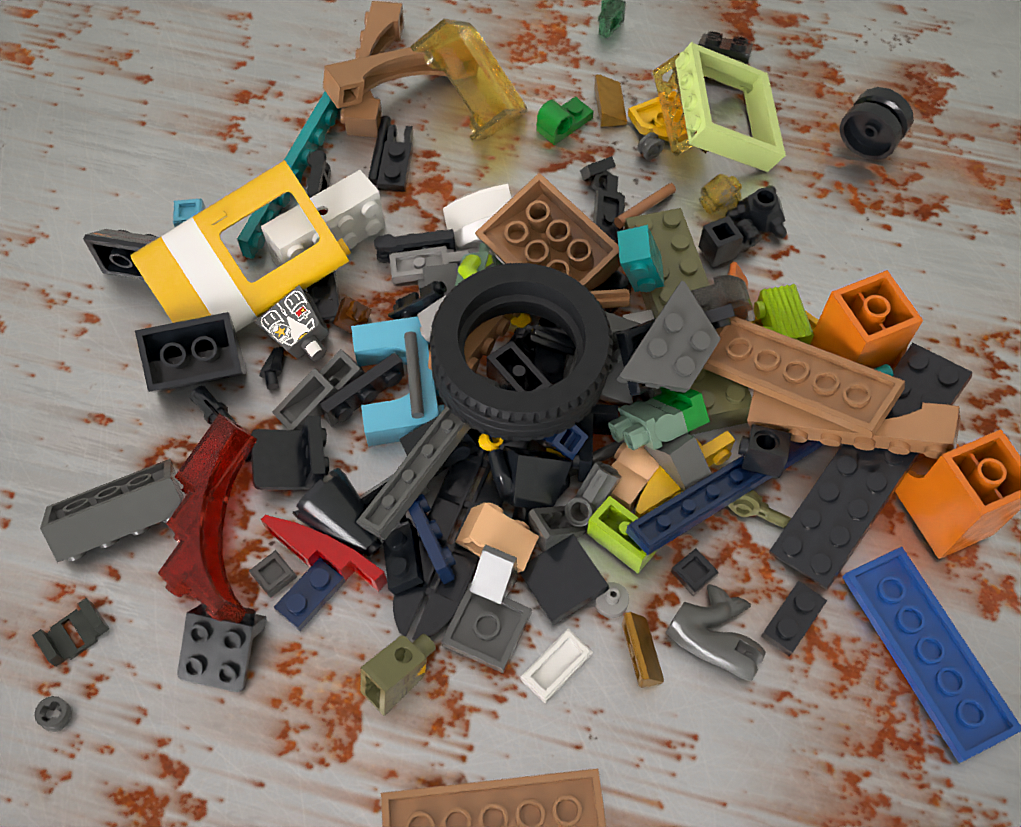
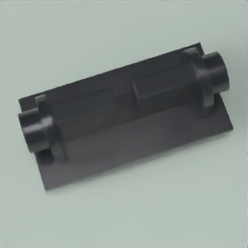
(412, 305)

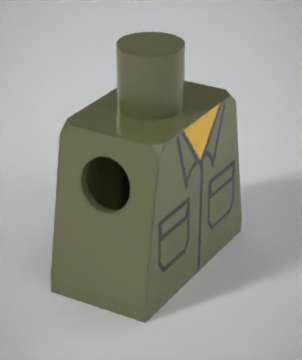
(395, 671)

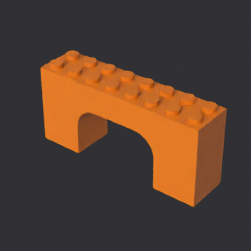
(966, 490)

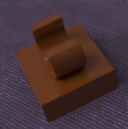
(351, 314)

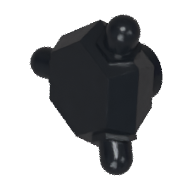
(763, 209)

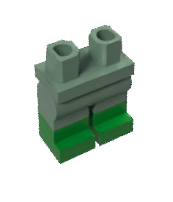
(659, 419)

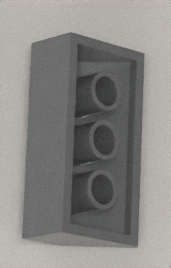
(111, 511)

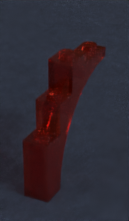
(208, 478)

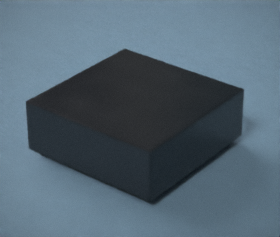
(694, 571)

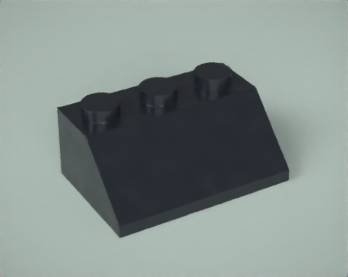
(190, 352)

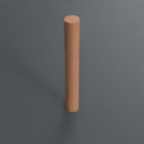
(645, 204)

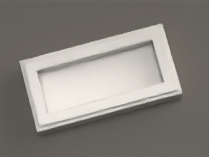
(556, 665)

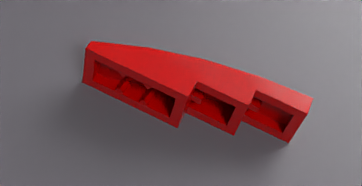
(311, 544)

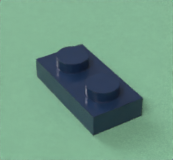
(309, 594)

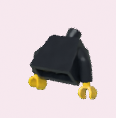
(527, 476)

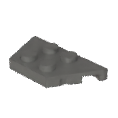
(673, 346)

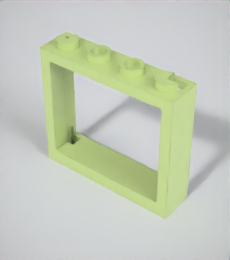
(766, 146)

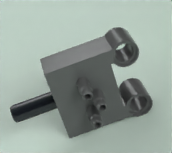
(614, 391)

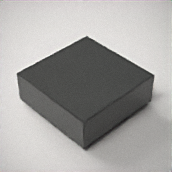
(273, 573)

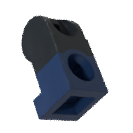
(566, 443)

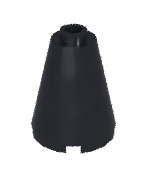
(334, 509)

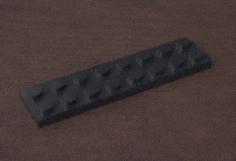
(862, 481)

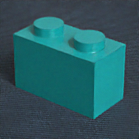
(640, 258)

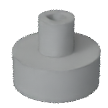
(613, 602)

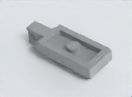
(408, 265)

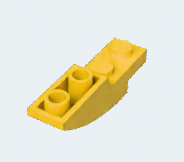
(663, 488)

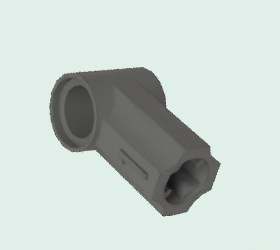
(593, 492)

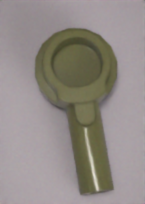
(752, 504)

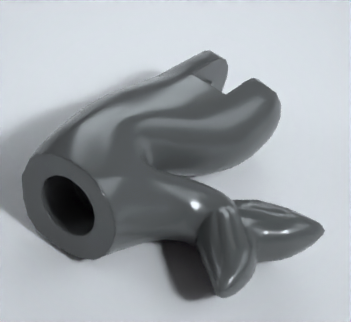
(724, 649)

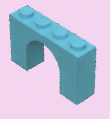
(392, 419)

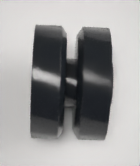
(876, 123)

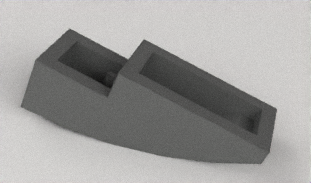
(315, 389)

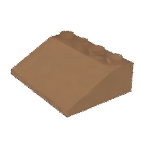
(551, 232)

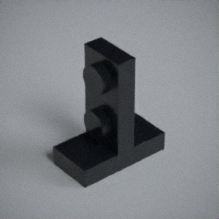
(594, 423)

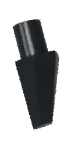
(272, 368)

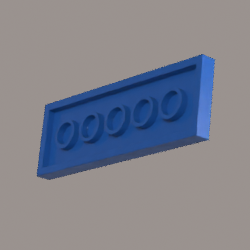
(932, 655)

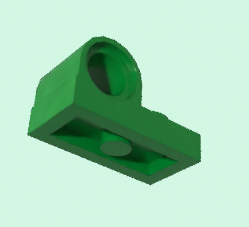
(559, 121)

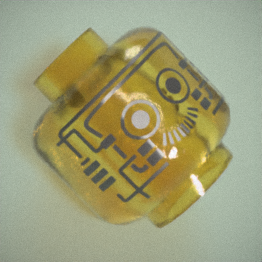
(720, 194)

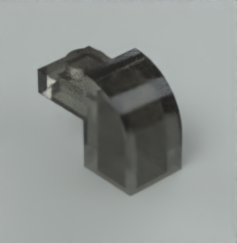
(725, 291)

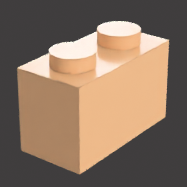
(491, 527)

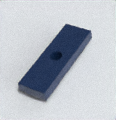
(430, 533)

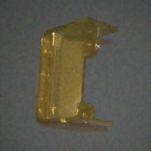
(475, 74)

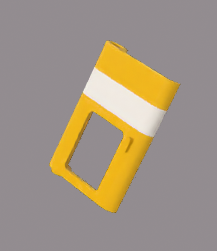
(198, 275)

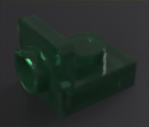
(611, 16)

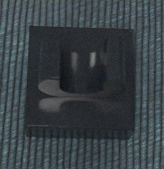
(597, 170)

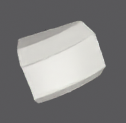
(473, 211)

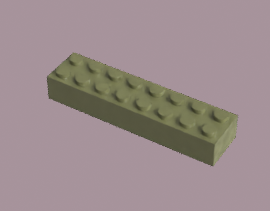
(724, 399)

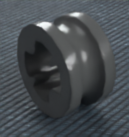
(650, 146)
(54, 724)

